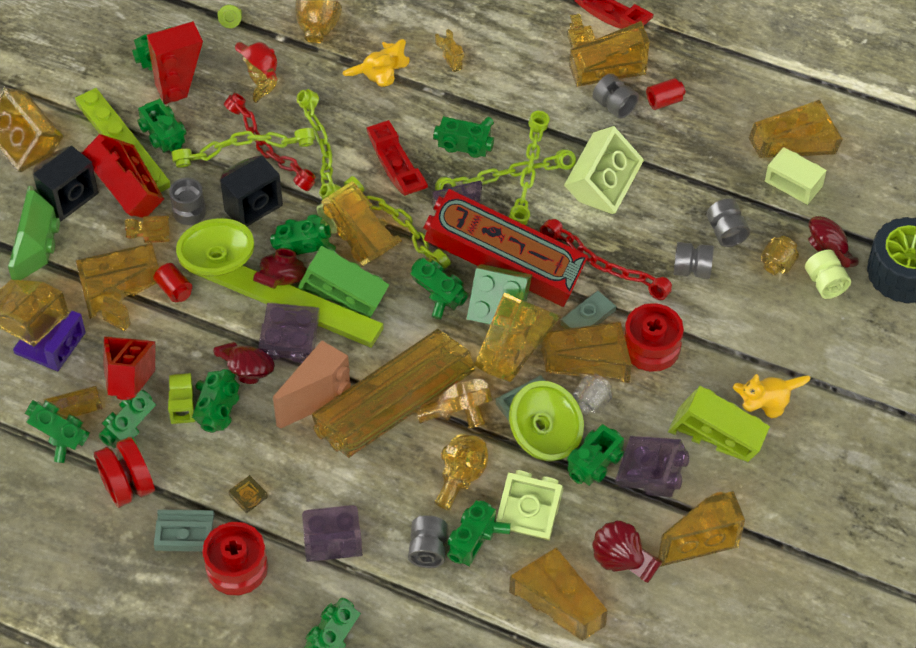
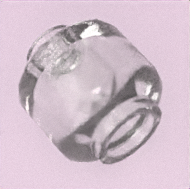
(593, 394)

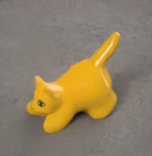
(380, 65)
(769, 394)

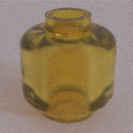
(779, 255)

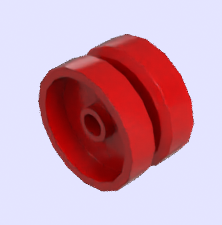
(653, 337)
(127, 470)
(235, 558)

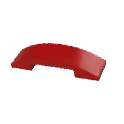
(616, 13)
(394, 159)

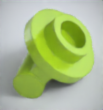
(229, 16)

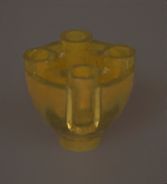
(317, 18)

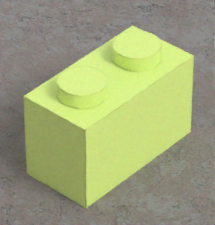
(795, 175)

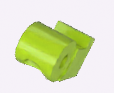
(181, 398)

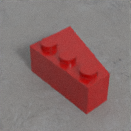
(174, 60)
(124, 175)
(127, 365)

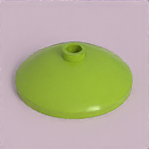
(215, 247)
(557, 416)

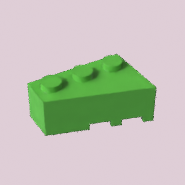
(343, 282)

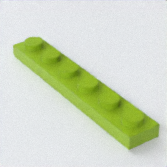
(110, 124)

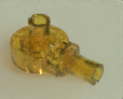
(459, 397)
(461, 466)

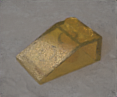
(30, 309)
(705, 530)

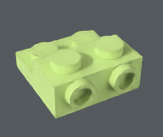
(530, 504)

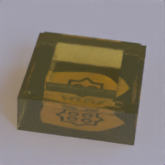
(248, 494)

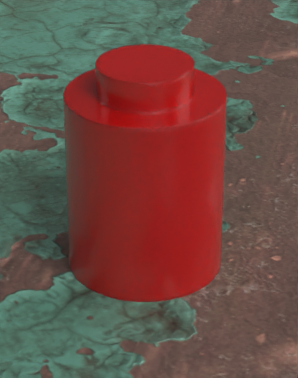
(665, 93)
(173, 282)

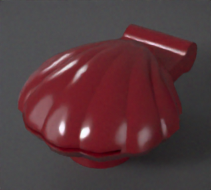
(830, 236)
(280, 269)
(245, 362)
(619, 548)

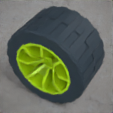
(893, 260)

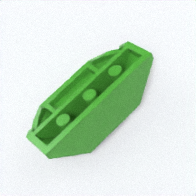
(34, 236)

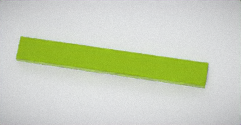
(331, 316)

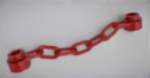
(304, 179)
(658, 289)

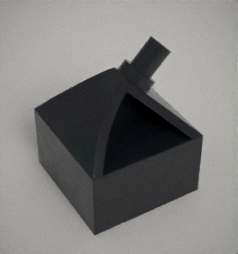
(65, 180)
(251, 190)

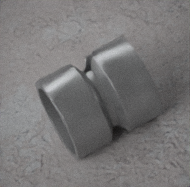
(616, 96)
(187, 201)
(728, 223)
(693, 260)
(427, 541)

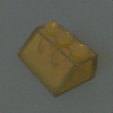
(25, 130)

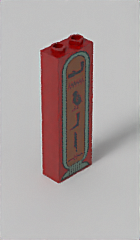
(500, 242)

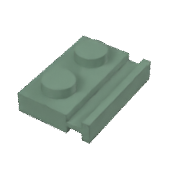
(182, 529)

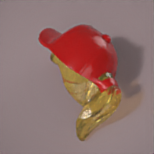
(261, 67)

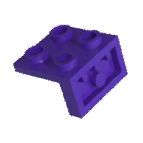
(56, 345)

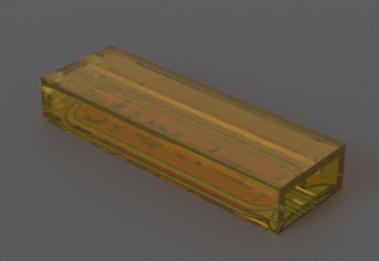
(392, 393)

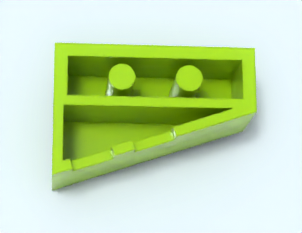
(720, 423)

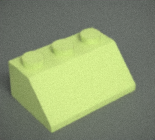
(604, 170)

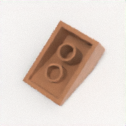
(312, 385)

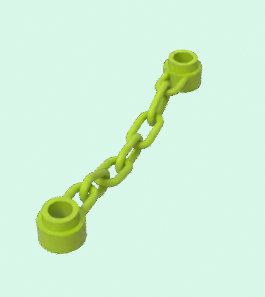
(308, 101)
(538, 123)
(183, 157)
(558, 158)
(438, 255)

